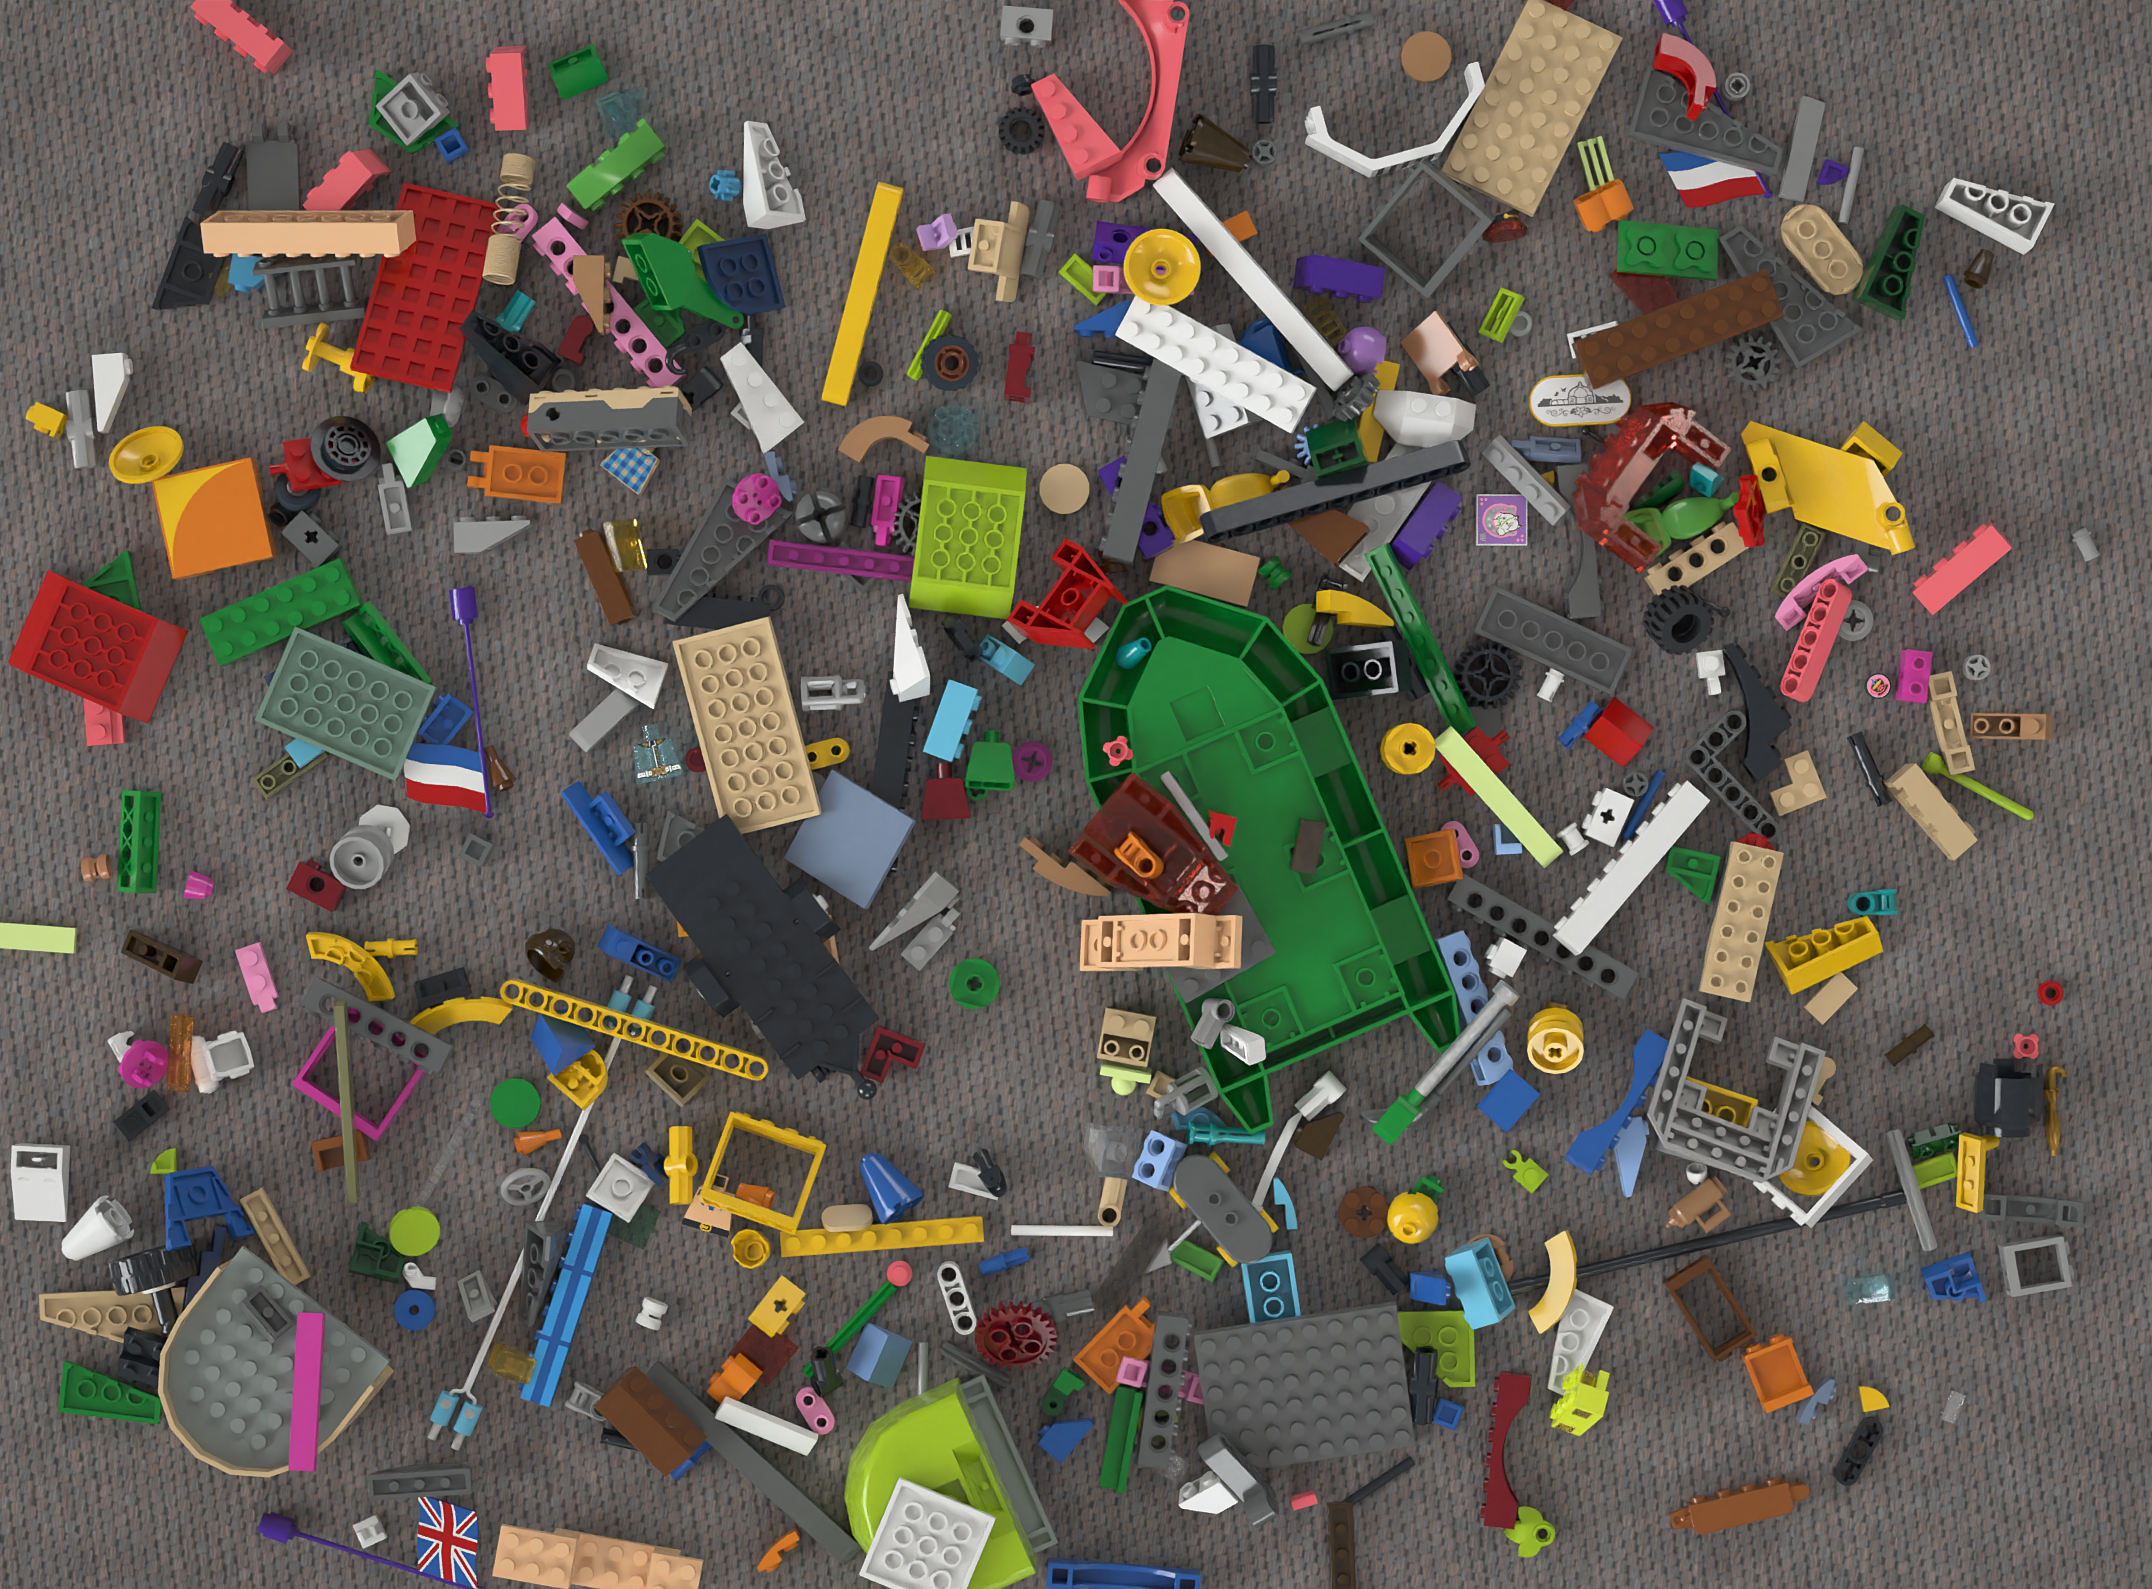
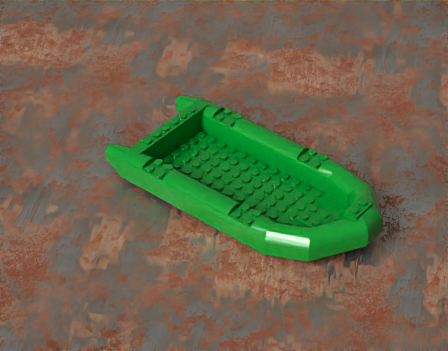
(1260, 740)

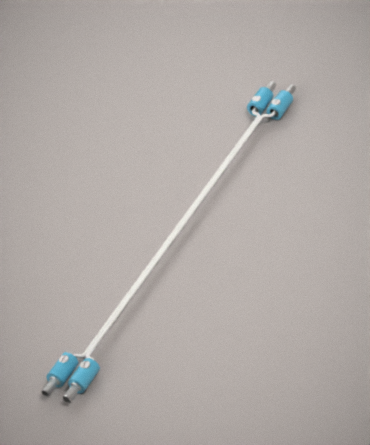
(447, 1400)

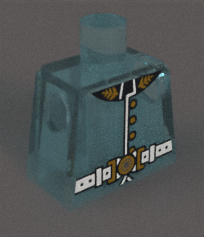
(656, 757)

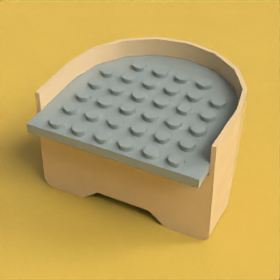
(234, 1390)

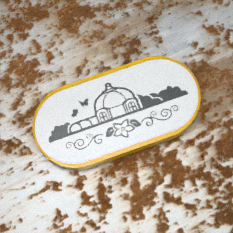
(1567, 402)

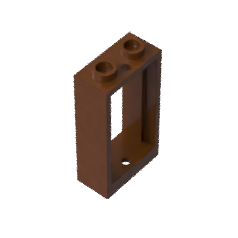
(605, 581)
(1690, 1272)

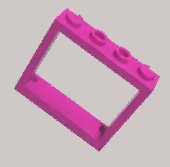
(332, 1103)

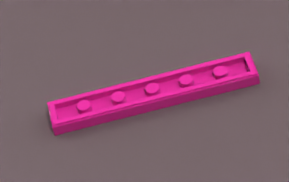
(307, 1391)

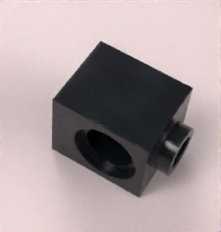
(654, 557)

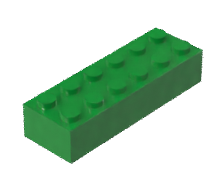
(274, 613)

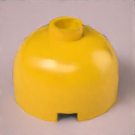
(1412, 1217)

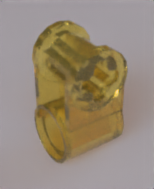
(912, 266)

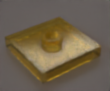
(625, 545)

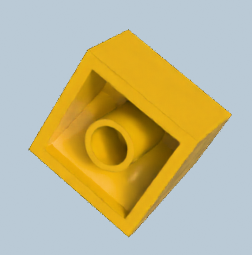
(1871, 445)

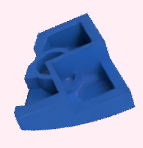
(1953, 1279)

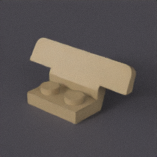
(999, 249)

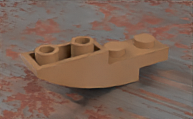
(1073, 877)

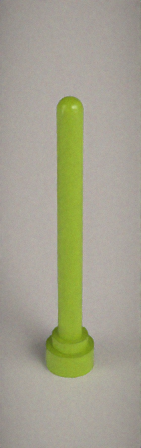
(1935, 765)

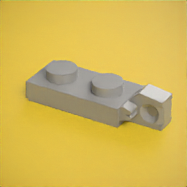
(394, 501)
(930, 939)

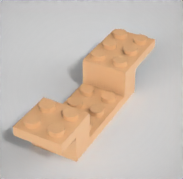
(1161, 941)
(591, 1561)

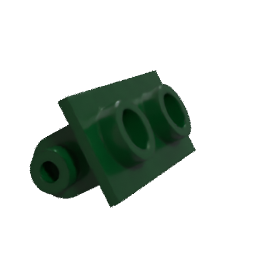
(1924, 1145)

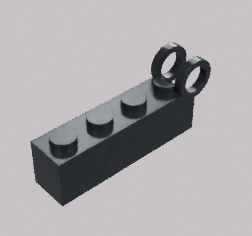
(727, 612)

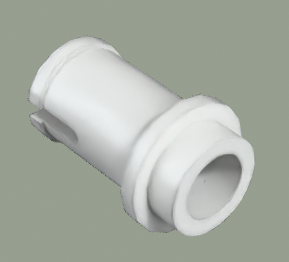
(1550, 685)

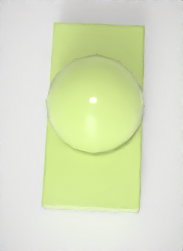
(1125, 1075)

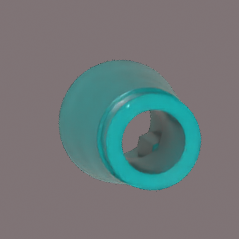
(1131, 654)

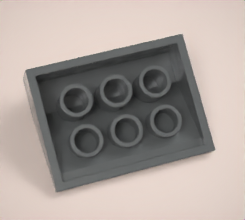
(1254, 948)

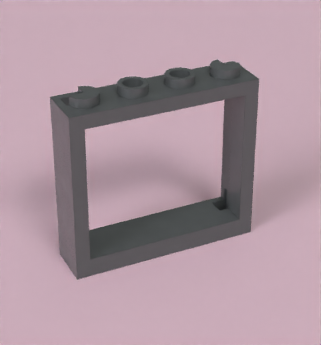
(1385, 208)

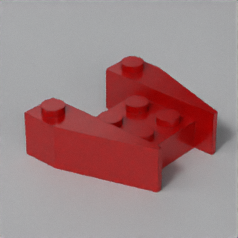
(1070, 603)

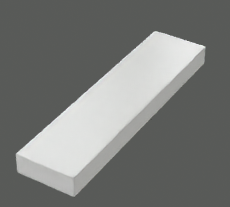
(766, 1426)

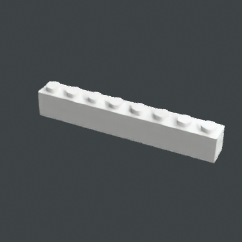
(1631, 867)

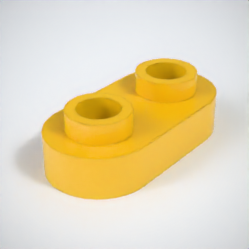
(824, 752)

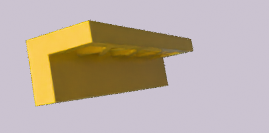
(1369, 428)

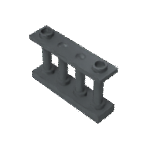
(301, 312)

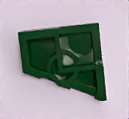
(1661, 493)
(376, 1257)

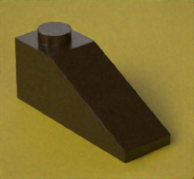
(161, 957)

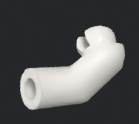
(417, 1279)

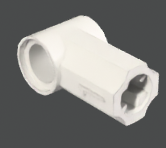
(1324, 1092)

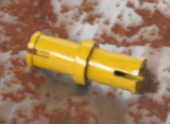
(391, 947)

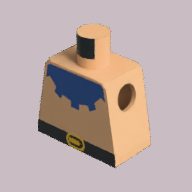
(708, 1217)

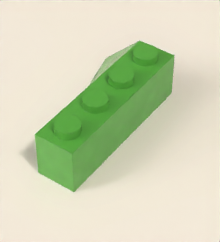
(617, 167)

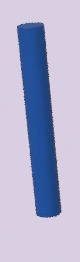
(1960, 311)
(1643, 805)

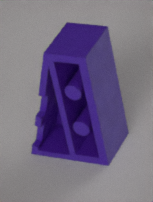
(1339, 277)
(1425, 525)

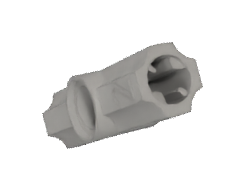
(81, 429)

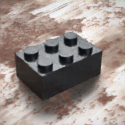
(1368, 669)

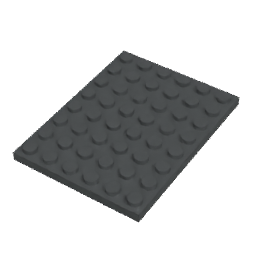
(1307, 1385)

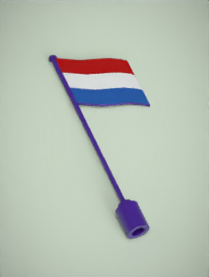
(1697, 178)
(447, 772)

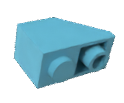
(1005, 659)

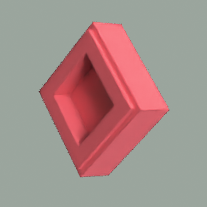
(1303, 1500)

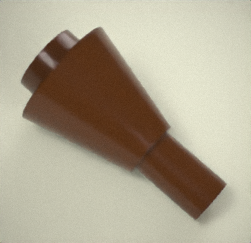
(501, 776)

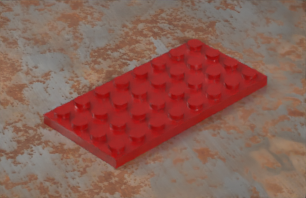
(427, 291)

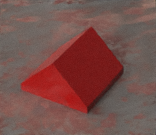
(1618, 732)

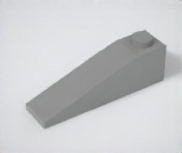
(928, 901)

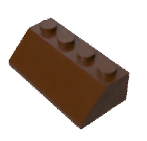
(650, 1421)

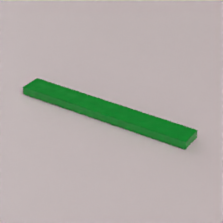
(1420, 638)

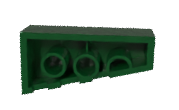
(1891, 265)

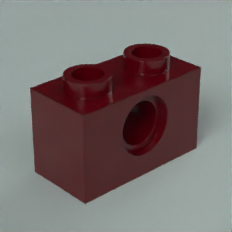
(302, 885)

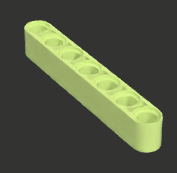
(1497, 797)

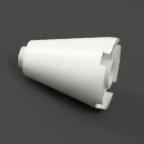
(98, 1229)

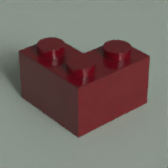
(890, 1046)

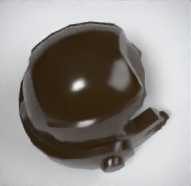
(549, 952)

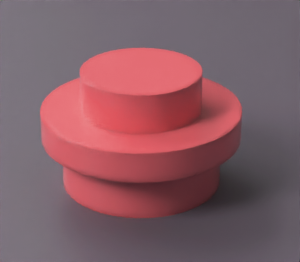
(899, 1273)

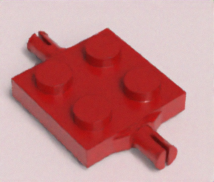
(301, 467)
(1750, 511)
(1486, 749)

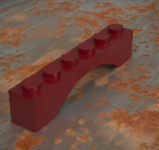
(1501, 1502)

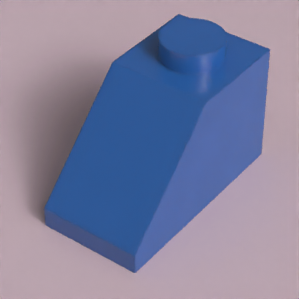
(1063, 1436)

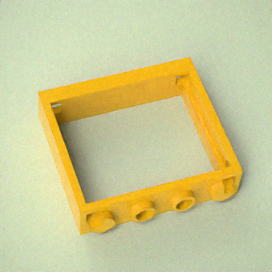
(748, 1210)

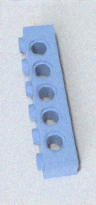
(1458, 943)

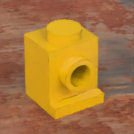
(47, 419)

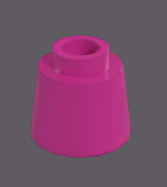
(198, 886)

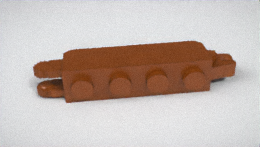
(1740, 1506)

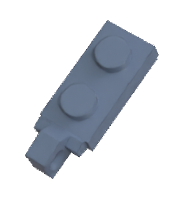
(1549, 449)

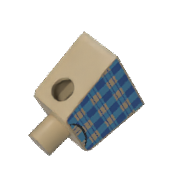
(632, 467)

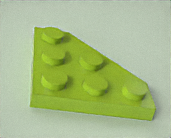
(1449, 1335)

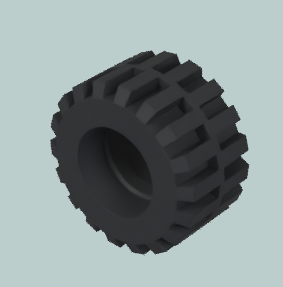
(1668, 608)

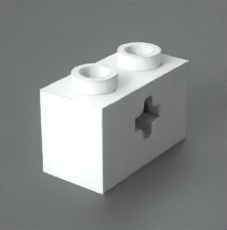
(1619, 809)

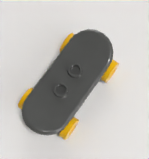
(1223, 1209)

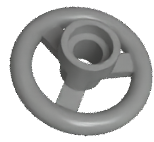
(524, 1181)

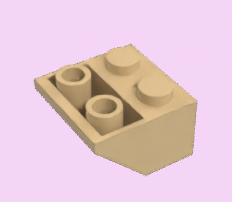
(1126, 1036)

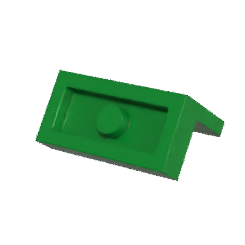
(577, 72)

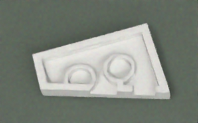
(629, 672)

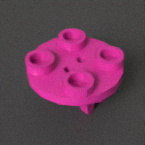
(765, 492)
(141, 1075)

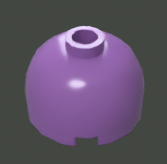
(1363, 349)

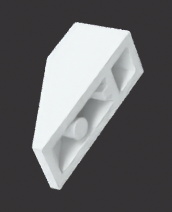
(110, 383)

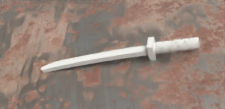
(1274, 1161)

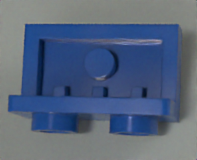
(445, 720)

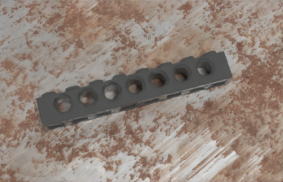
(1458, 896)

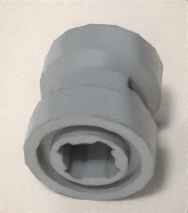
(1732, 90)

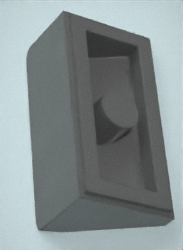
(265, 1314)

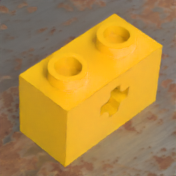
(781, 1292)

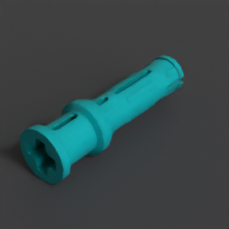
(1212, 1130)

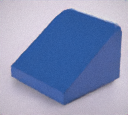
(451, 145)

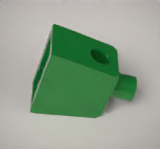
(990, 765)

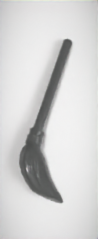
(1436, 1094)

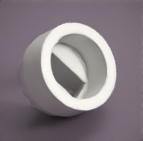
(1696, 1172)

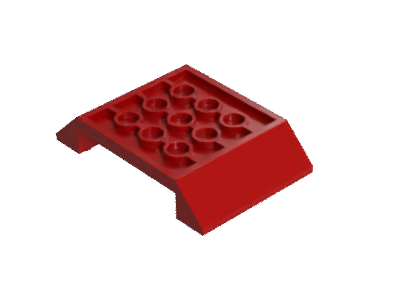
(97, 647)

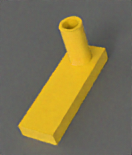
(1972, 1170)

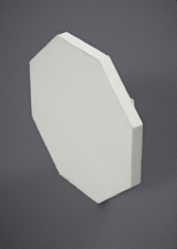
(391, 822)

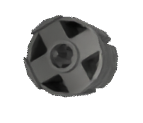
(809, 509)

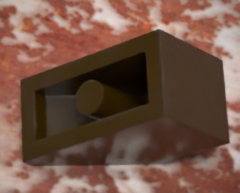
(1317, 1134)

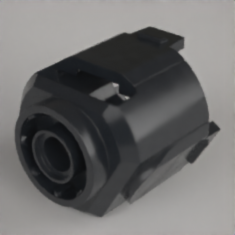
(2008, 1099)

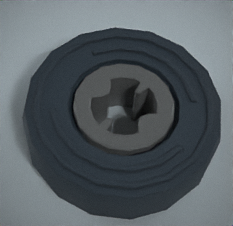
(292, 500)

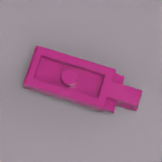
(887, 496)

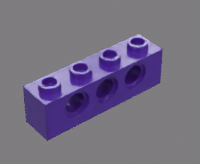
(1114, 239)
(1149, 545)

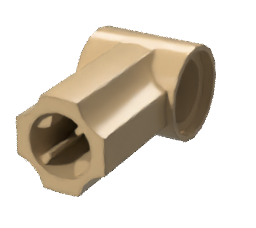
(1113, 1198)

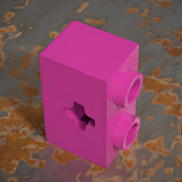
(1913, 676)

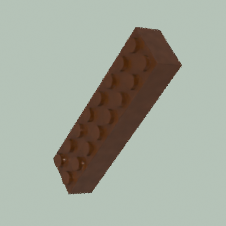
(1677, 330)

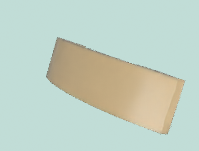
(1948, 724)

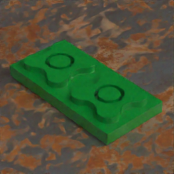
(1667, 250)

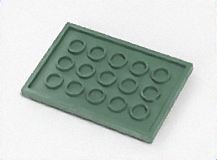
(345, 703)

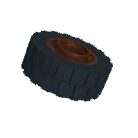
(934, 362)

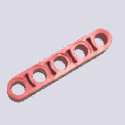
(1816, 640)

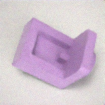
(938, 234)

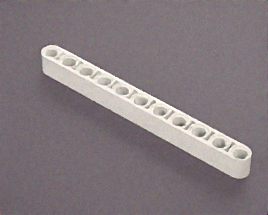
(1253, 279)

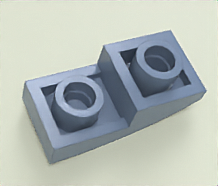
(785, 484)
(1823, 1391)

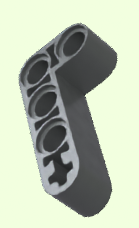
(1241, 1478)

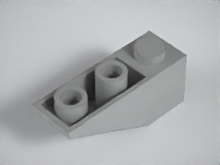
(480, 537)

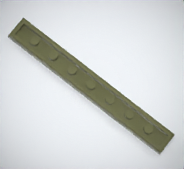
(346, 1100)

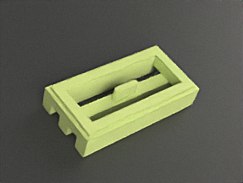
(1590, 143)

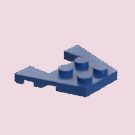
(197, 1196)

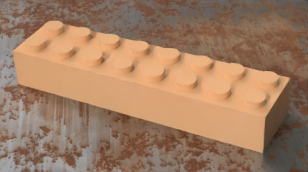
(308, 232)

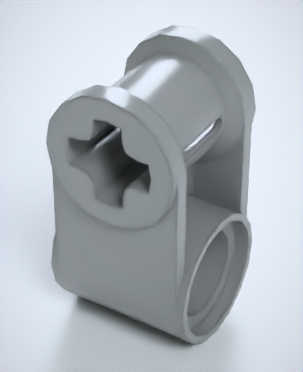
(586, 1402)

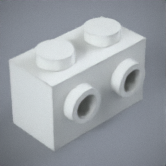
(1504, 957)

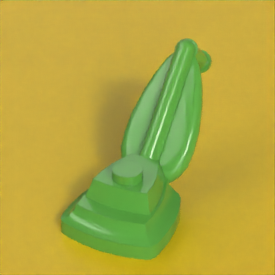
(1681, 518)

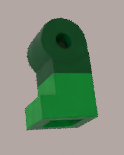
(1060, 1389)

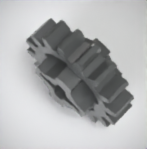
(1757, 374)
(1355, 396)

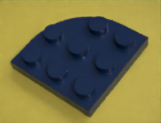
(742, 274)

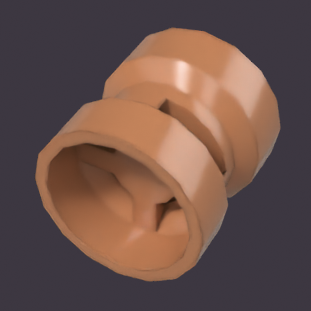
(96, 868)

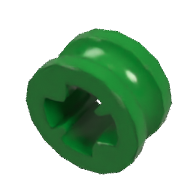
(979, 797)

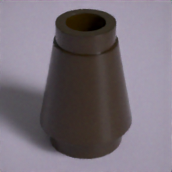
(1979, 270)

